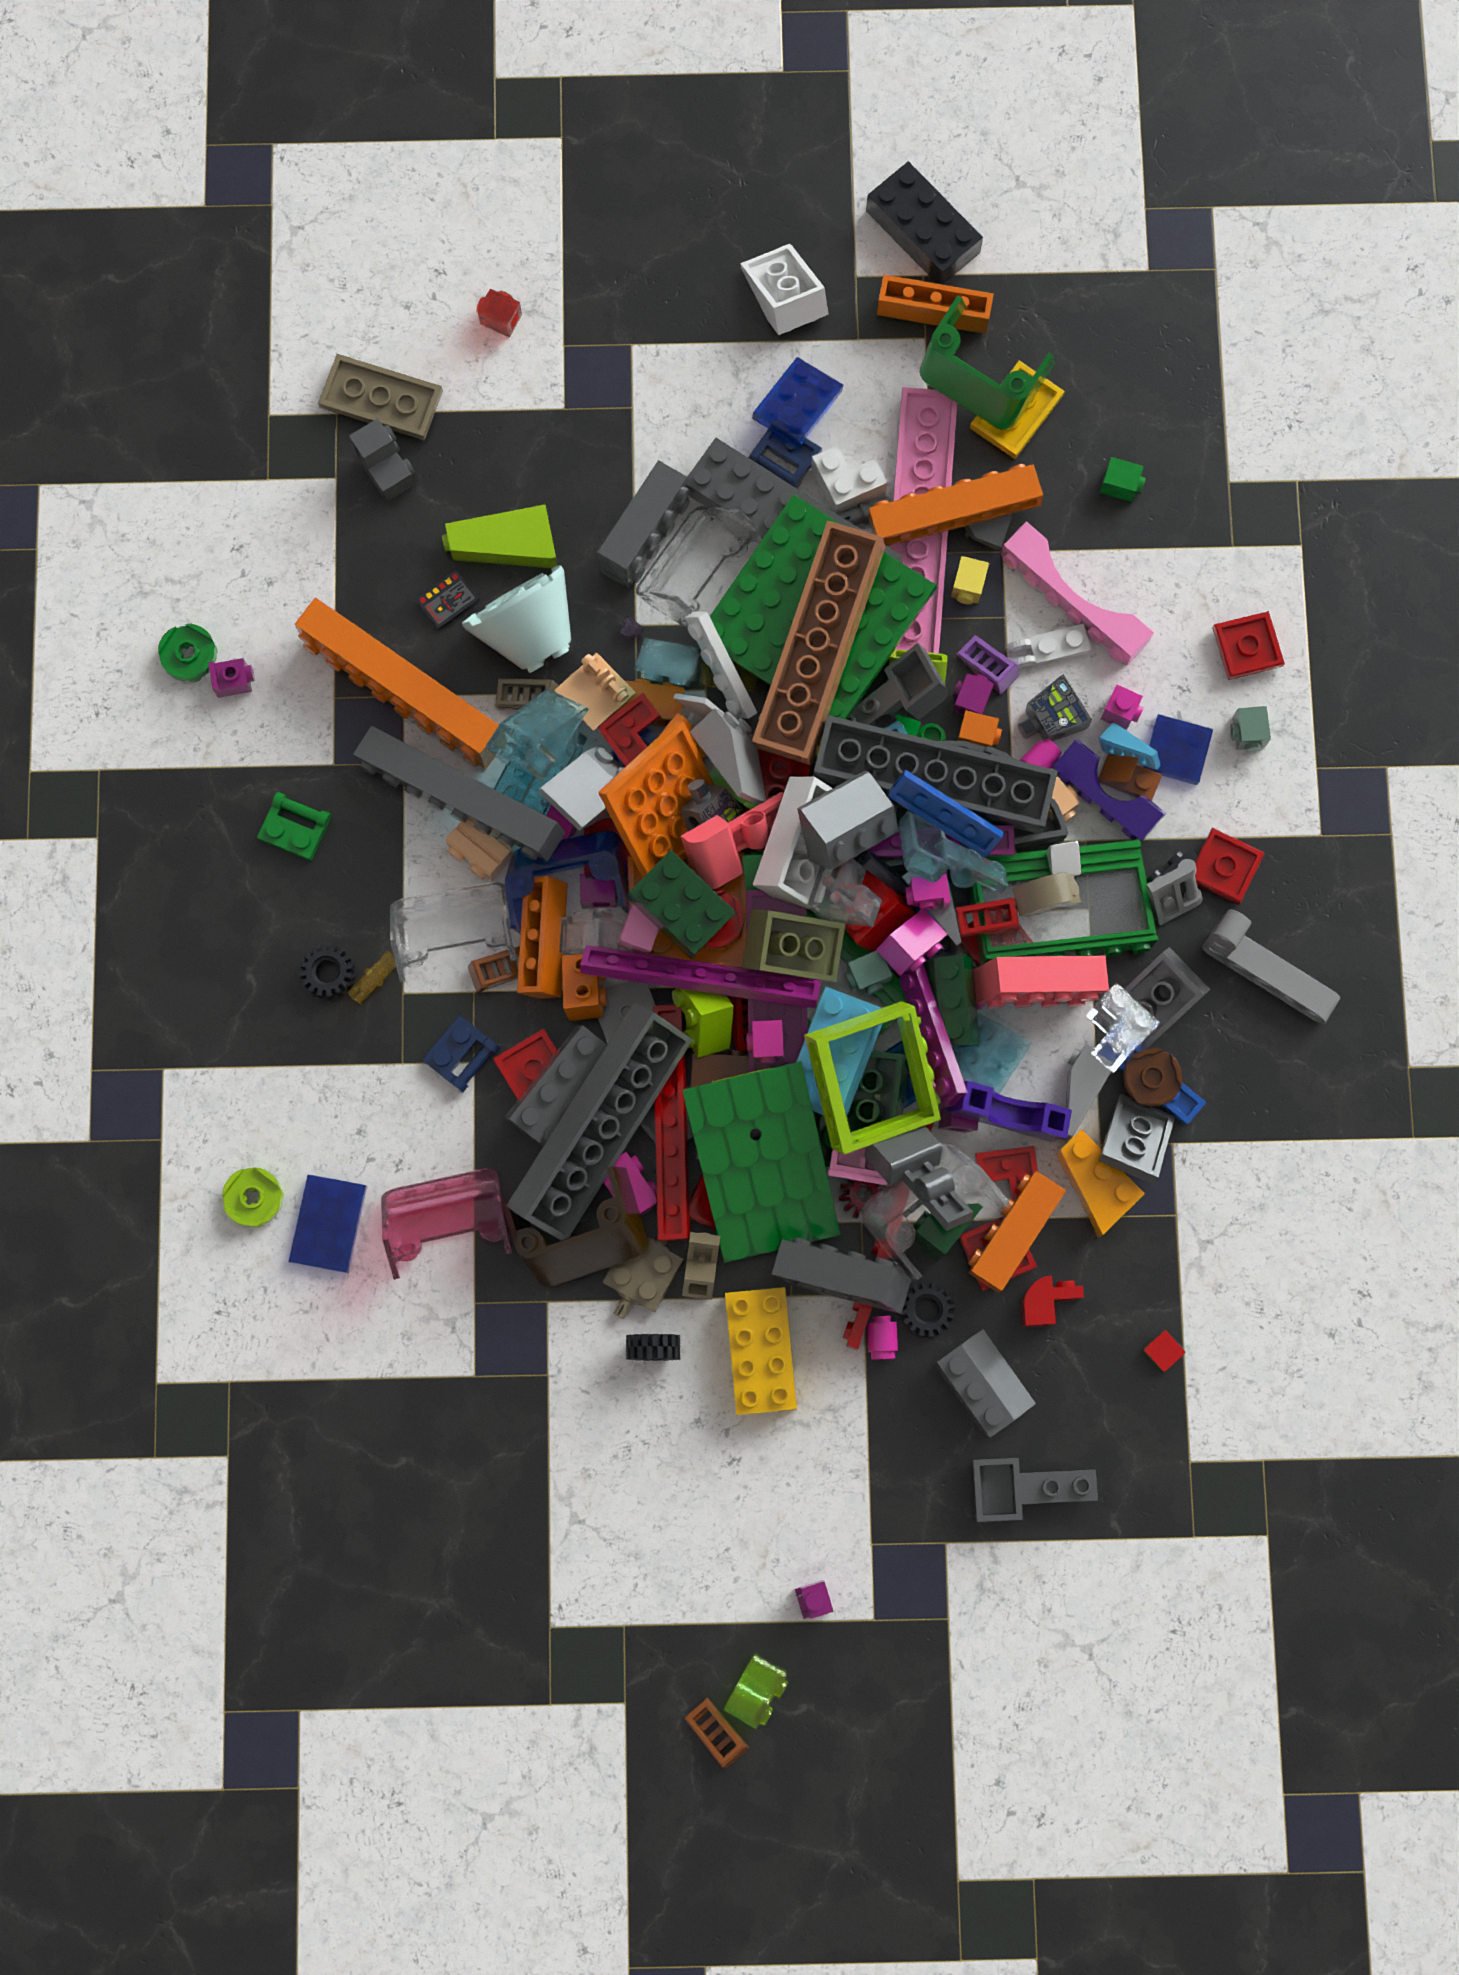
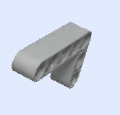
(1234, 949)

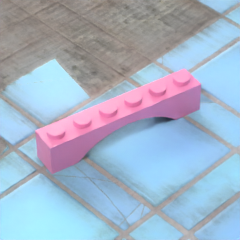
(1118, 632)

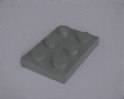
(1136, 1139)

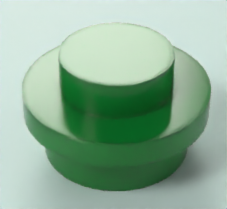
(932, 732)

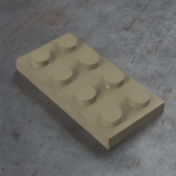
(376, 392)

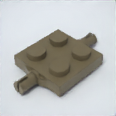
(645, 1278)

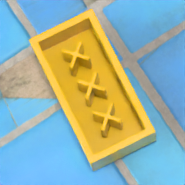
(760, 1351)

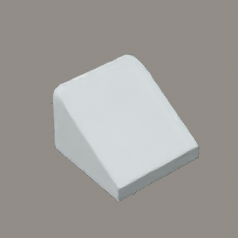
(1064, 858)

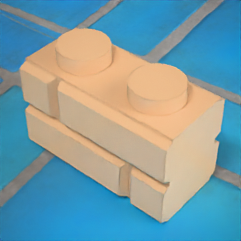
(481, 851)

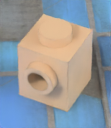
(1066, 800)

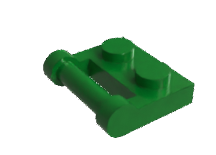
(291, 835)

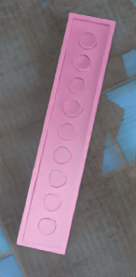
(922, 463)

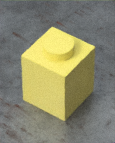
(969, 580)

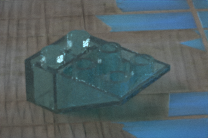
(669, 660)
(537, 733)
(995, 1058)

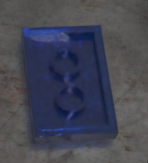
(797, 401)
(327, 1223)

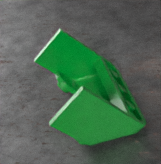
(970, 388)

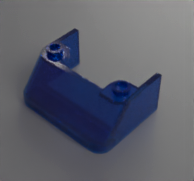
(600, 851)

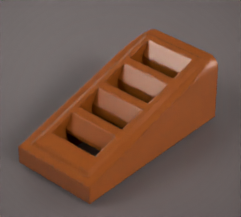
(477, 976)
(740, 1748)

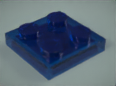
(1180, 748)

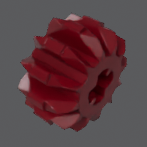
(853, 1191)

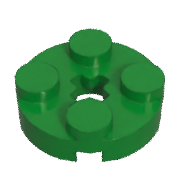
(193, 667)

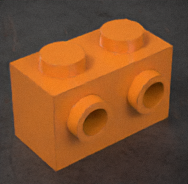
(582, 993)

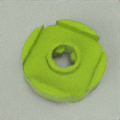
(256, 1213)

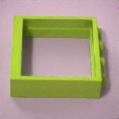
(829, 1090)

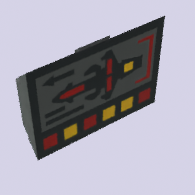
(446, 598)

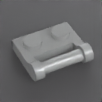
(1166, 892)

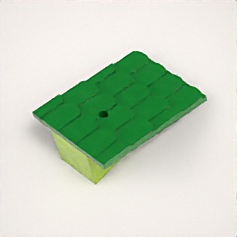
(764, 1185)

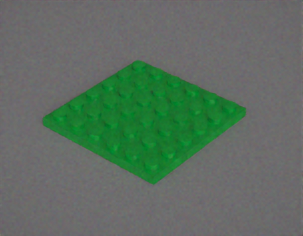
(764, 597)

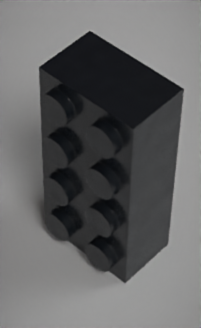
(924, 223)

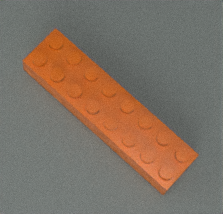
(397, 682)

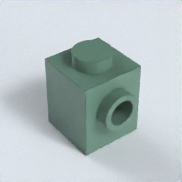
(1250, 728)
(868, 973)

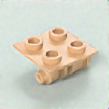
(596, 688)

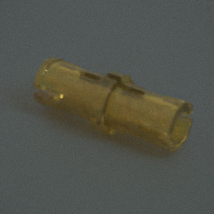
(373, 977)

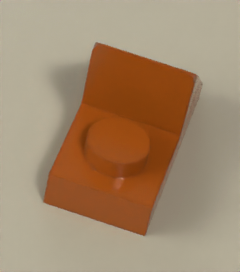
(1128, 777)

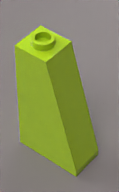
(503, 538)

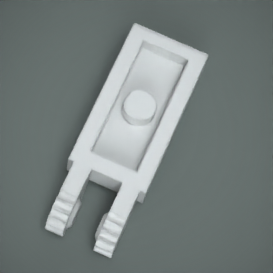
(1052, 646)

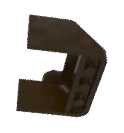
(614, 1243)

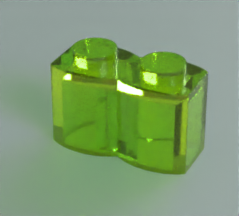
(755, 1691)

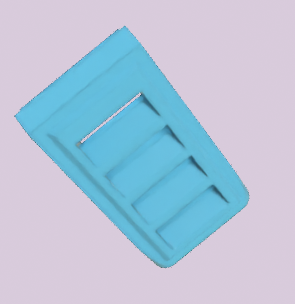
(1122, 743)

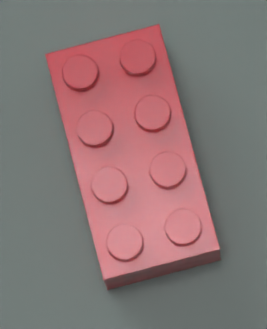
(1040, 980)

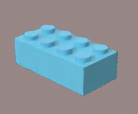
(848, 1052)

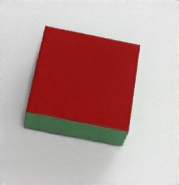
(1164, 1351)

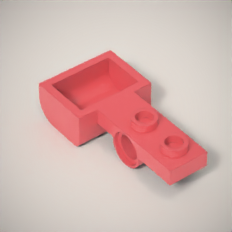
(715, 843)

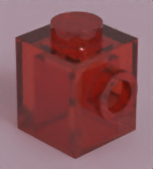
(499, 312)

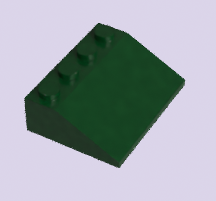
(876, 1099)

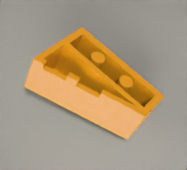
(1101, 1188)

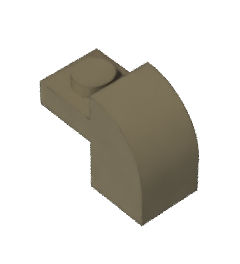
(1046, 894)
(701, 1265)

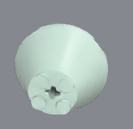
(527, 621)

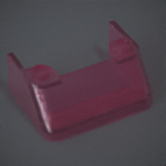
(442, 1210)

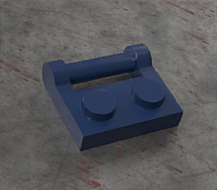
(797, 456)
(454, 1047)

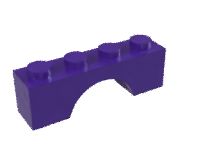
(1080, 767)
(1024, 1117)

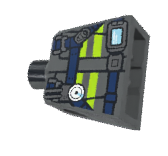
(1055, 712)
(707, 803)

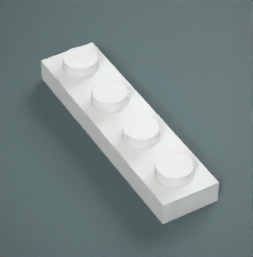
(717, 658)

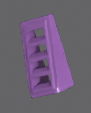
(1001, 676)

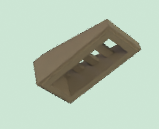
(528, 684)

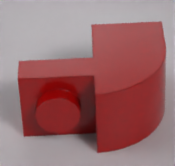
(1039, 1299)

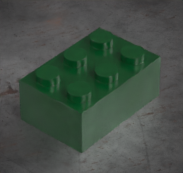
(680, 904)

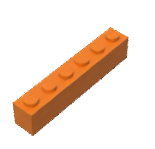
(956, 505)

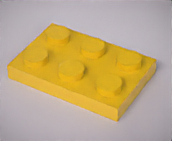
(1040, 407)

